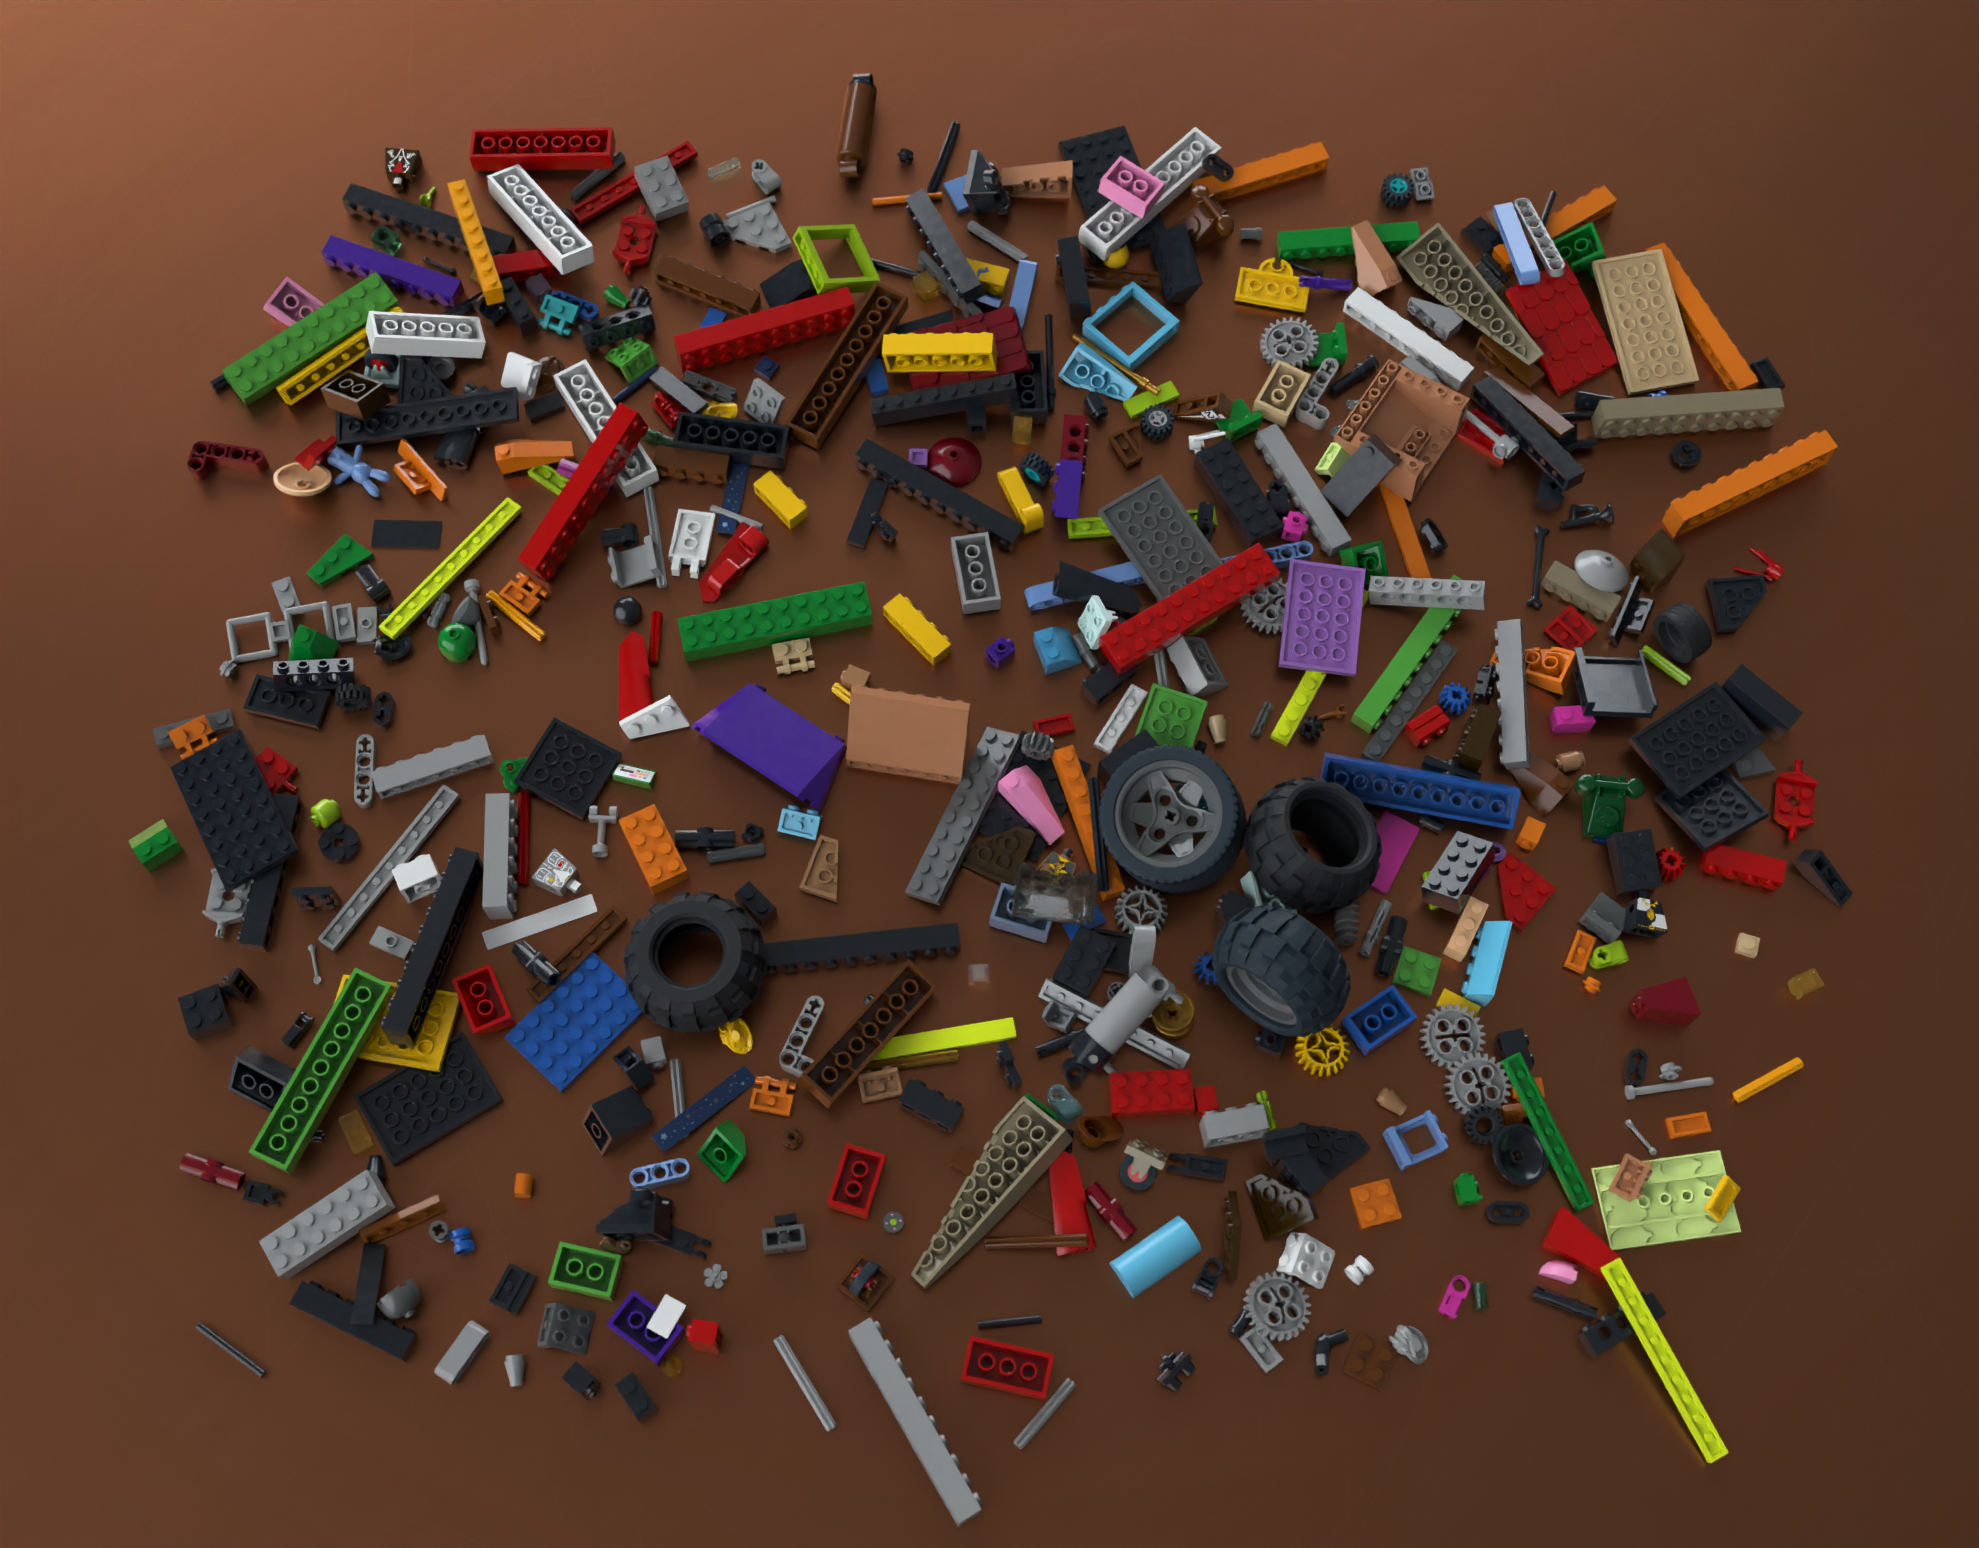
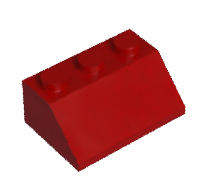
(483, 1000)

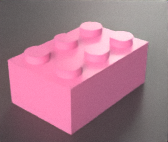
(1131, 187)

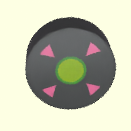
(893, 1222)

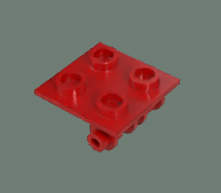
(667, 409)

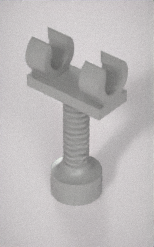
(600, 848)

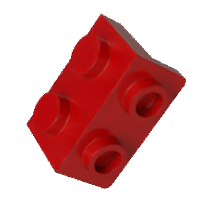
(316, 452)

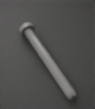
(1631, 1092)

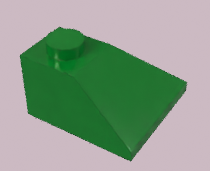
(1366, 556)
(311, 645)
(724, 1150)

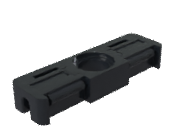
(1205, 517)

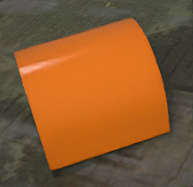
(523, 1185)

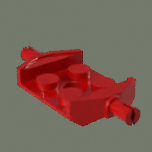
(635, 228)
(1801, 788)

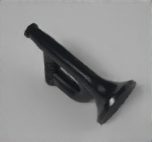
(1605, 515)

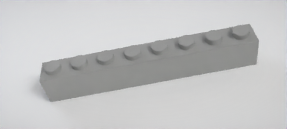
(1302, 489)
(1512, 694)

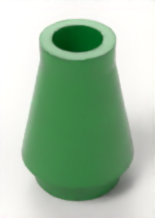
(616, 296)

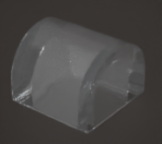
(978, 973)

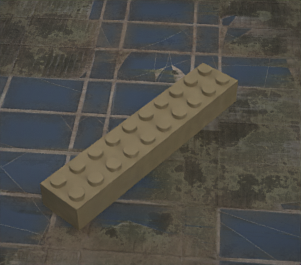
(1687, 413)

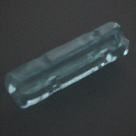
(723, 168)

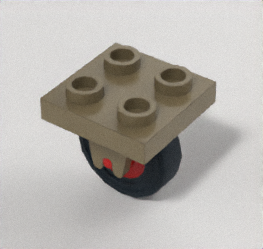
(1141, 1164)

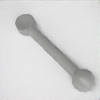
(317, 979)
(1652, 1151)

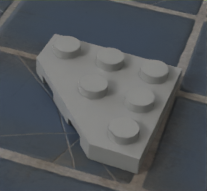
(759, 229)

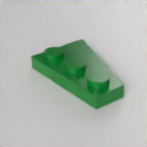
(339, 558)

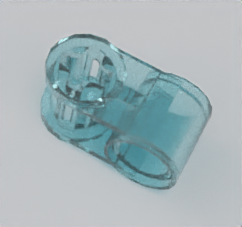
(1066, 1105)

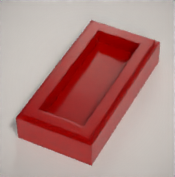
(1055, 725)

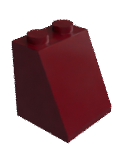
(1666, 1003)

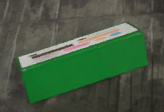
(634, 775)

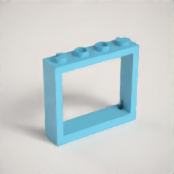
(1145, 350)

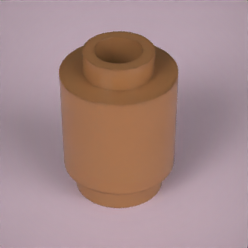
(1569, 761)

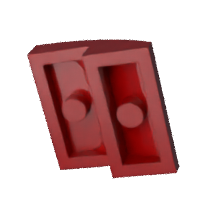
(1571, 629)

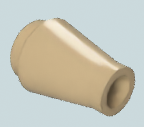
(1218, 728)

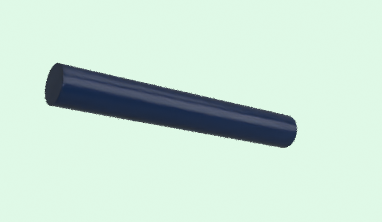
(634, 385)

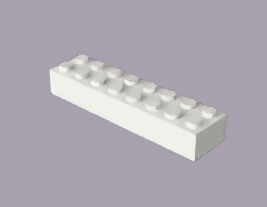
(540, 219)
(592, 410)

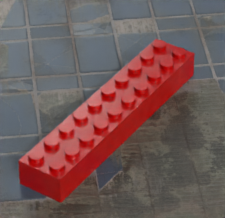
(764, 330)
(583, 492)
(1188, 608)

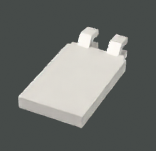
(691, 541)

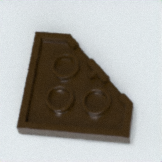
(1000, 854)
(1279, 1206)
(1232, 1234)

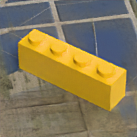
(917, 629)

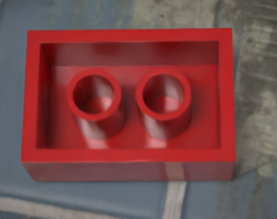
(856, 1181)

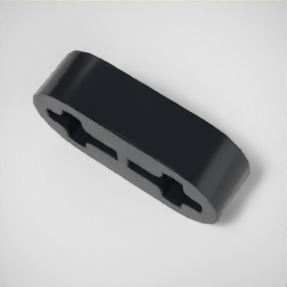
(1217, 167)
(379, 710)
(1631, 1067)

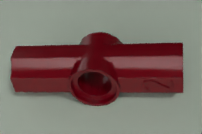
(212, 1171)
(1110, 1211)

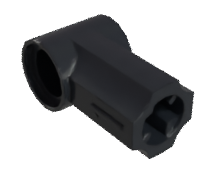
(625, 536)
(373, 584)

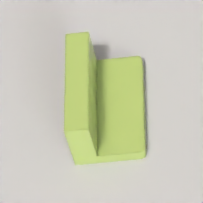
(1332, 460)

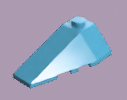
(1091, 371)

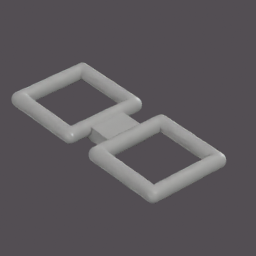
(276, 631)

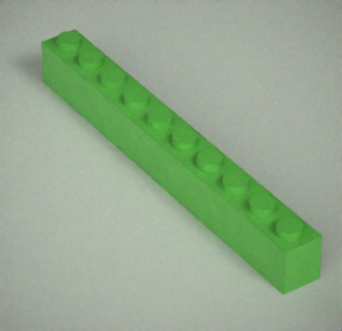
(1402, 666)

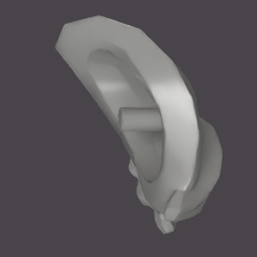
(1411, 1343)

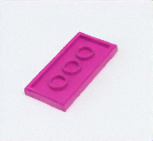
(1396, 841)

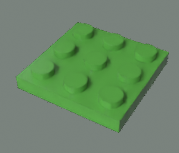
(1172, 716)

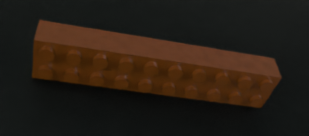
(846, 365)

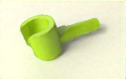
(426, 198)

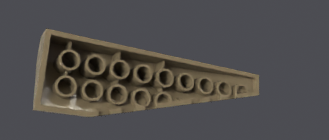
(1449, 276)
(1011, 1163)

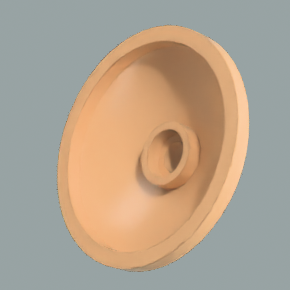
(299, 482)

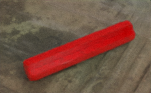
(655, 637)

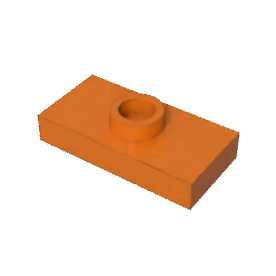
(1580, 952)

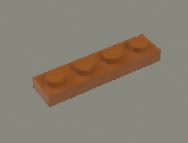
(402, 1220)

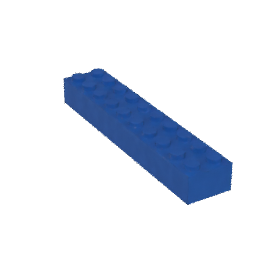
(1424, 791)

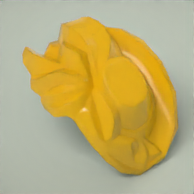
(726, 410)
(737, 1036)

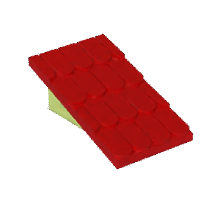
(1563, 328)

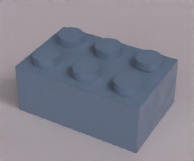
(1003, 919)

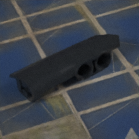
(459, 445)
(1080, 585)

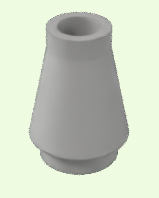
(515, 1369)

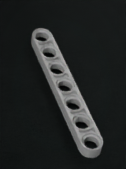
(1540, 230)

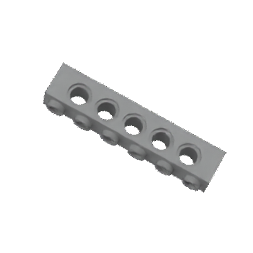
(1427, 592)

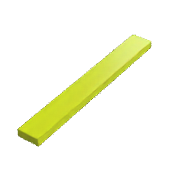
(949, 1038)

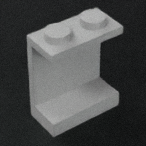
(635, 564)

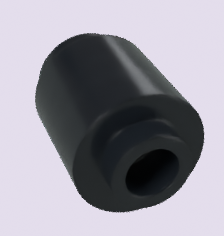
(1095, 406)

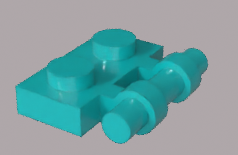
(560, 309)

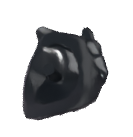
(392, 649)

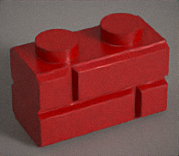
(1426, 726)

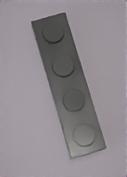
(220, 722)

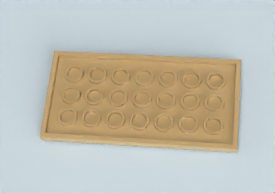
(1645, 322)

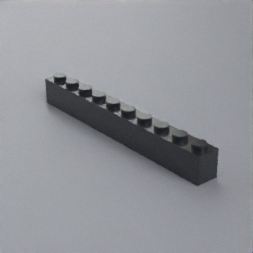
(419, 219)
(939, 494)
(862, 947)

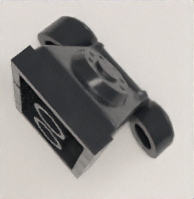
(984, 187)
(640, 1219)

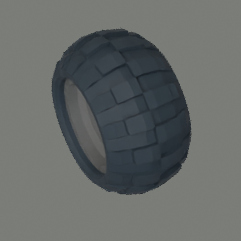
(1281, 971)

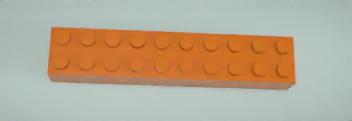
(1749, 483)

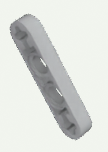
(361, 771)

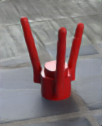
(1773, 569)

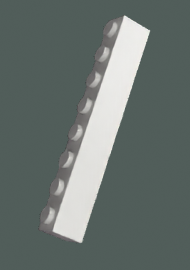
(1407, 338)

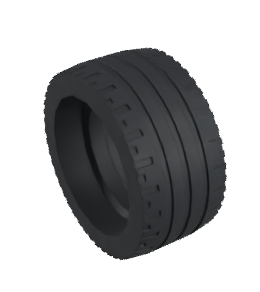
(1682, 632)

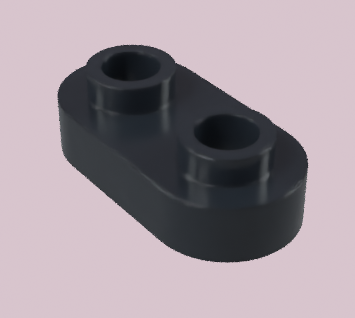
(1436, 539)
(1506, 1211)

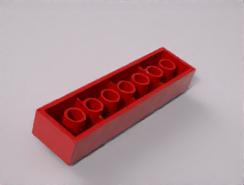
(542, 148)

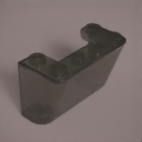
(1054, 896)

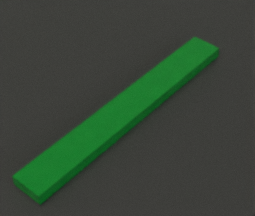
(1547, 1132)

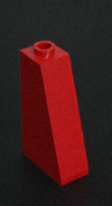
(1577, 1243)

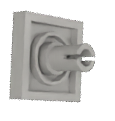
(764, 402)

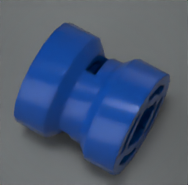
(462, 1240)

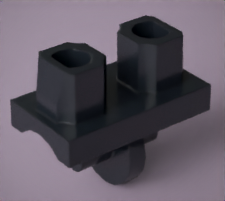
(1172, 1366)

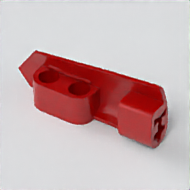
(730, 563)
(634, 676)
(1069, 1202)

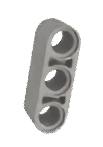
(462, 1352)

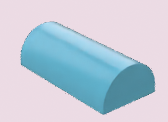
(1156, 1256)

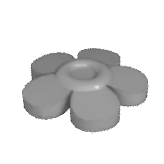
(714, 1276)

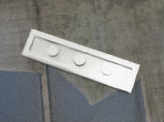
(1120, 719)

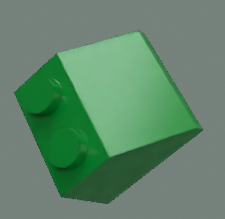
(155, 845)

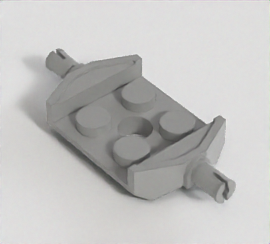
(224, 911)

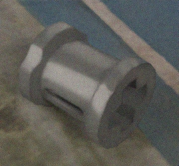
(442, 1237)

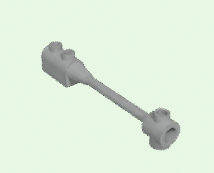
(1504, 446)

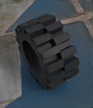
(353, 697)
(1475, 1115)

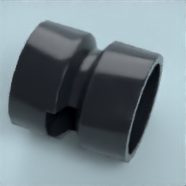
(714, 229)

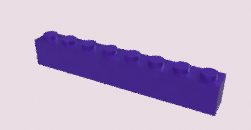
(393, 271)

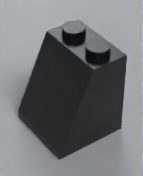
(616, 1119)

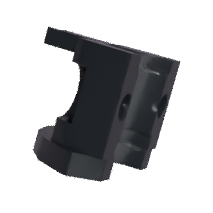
(490, 312)

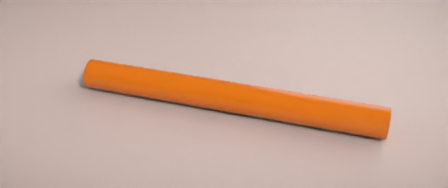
(901, 199)

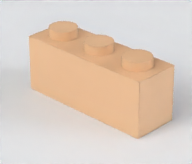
(1465, 929)

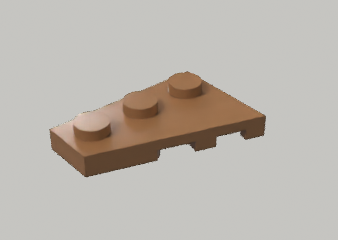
(822, 870)

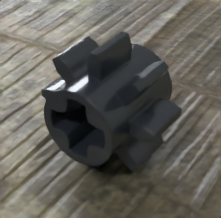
(640, 296)
(1307, 727)

